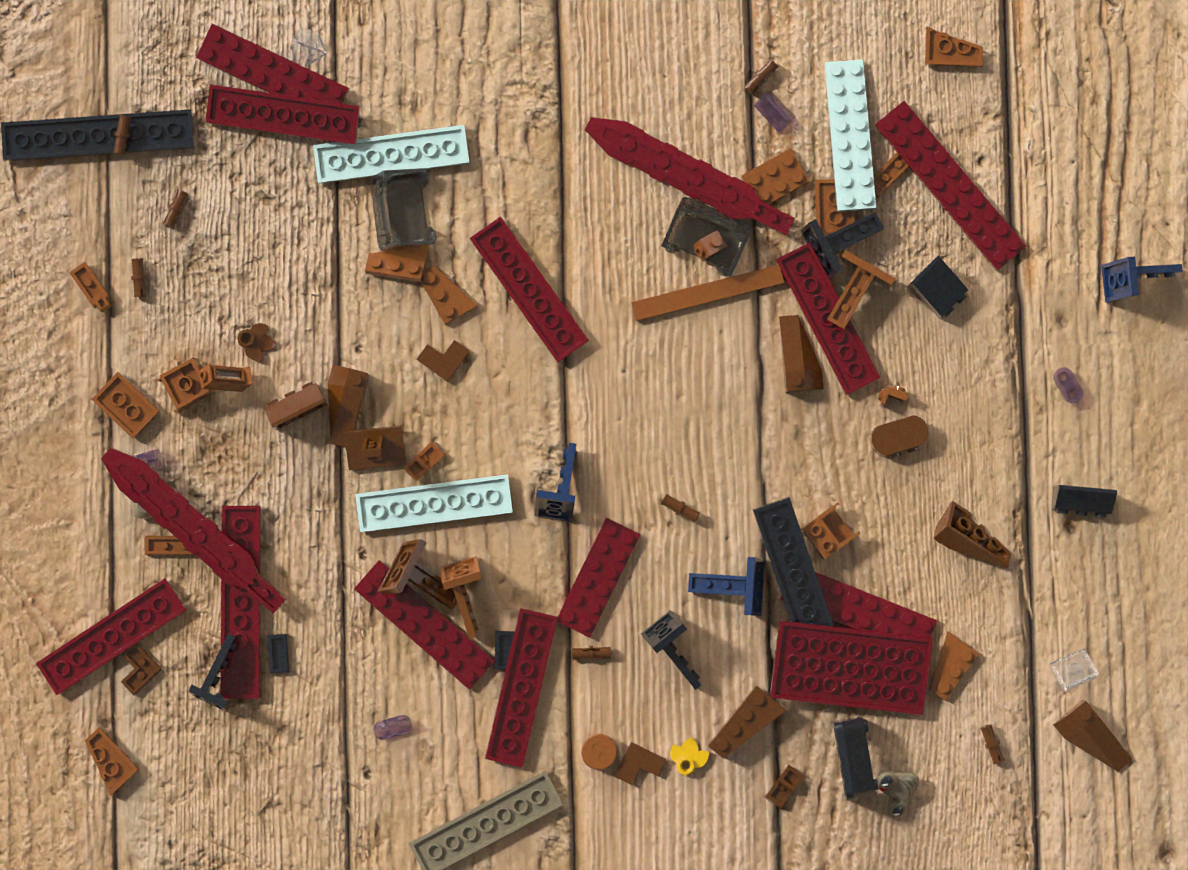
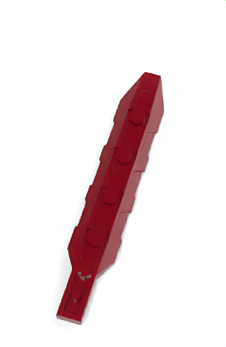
(684, 172)
(189, 526)

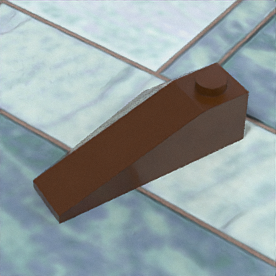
(800, 363)
(345, 399)
(963, 535)
(1089, 733)

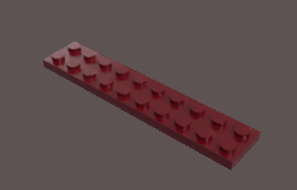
(950, 185)
(241, 610)

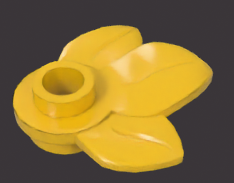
(688, 753)

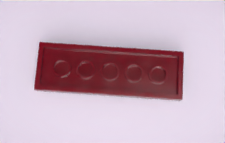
(598, 577)

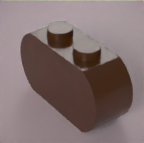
(899, 436)

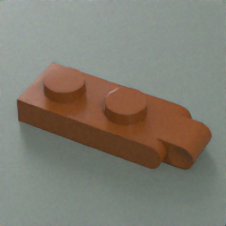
(91, 287)

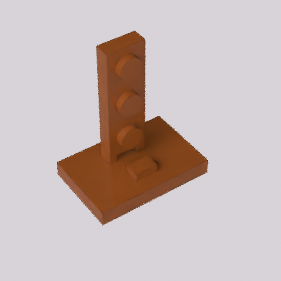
(855, 288)
(455, 577)

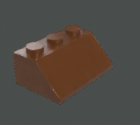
(295, 405)

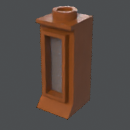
(225, 378)

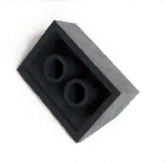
(1083, 500)

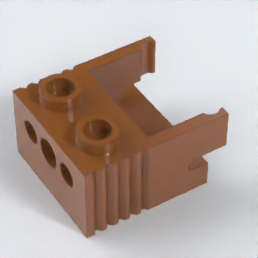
(184, 384)
(828, 532)

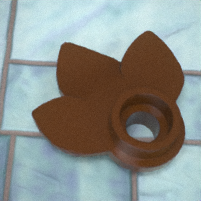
(259, 341)

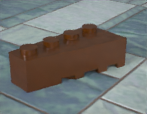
(749, 718)

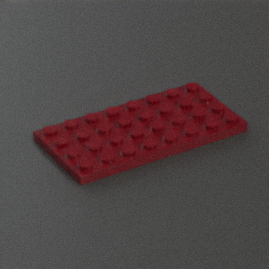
(851, 667)

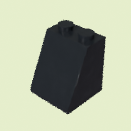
(938, 288)

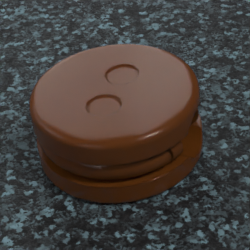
(599, 751)

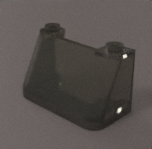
(401, 209)
(697, 220)

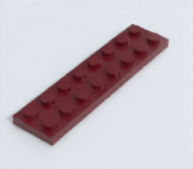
(266, 68)
(283, 114)
(529, 289)
(816, 300)
(870, 612)
(426, 628)
(111, 636)
(521, 687)

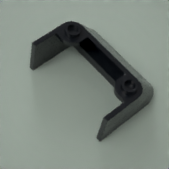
(854, 758)

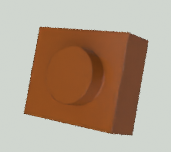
(709, 245)
(896, 393)

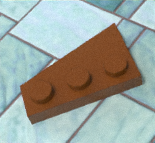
(950, 51)
(399, 264)
(445, 295)
(952, 665)
(111, 761)

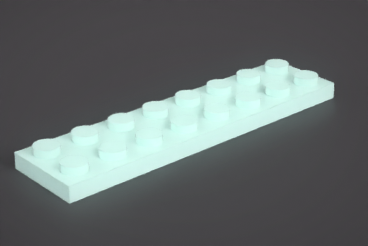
(850, 136)
(391, 152)
(434, 503)

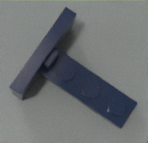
(1122, 275)
(559, 504)
(749, 586)

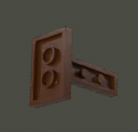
(375, 447)
(406, 568)

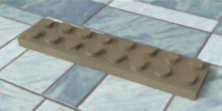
(486, 823)

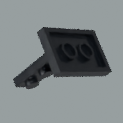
(829, 245)
(660, 637)
(212, 678)

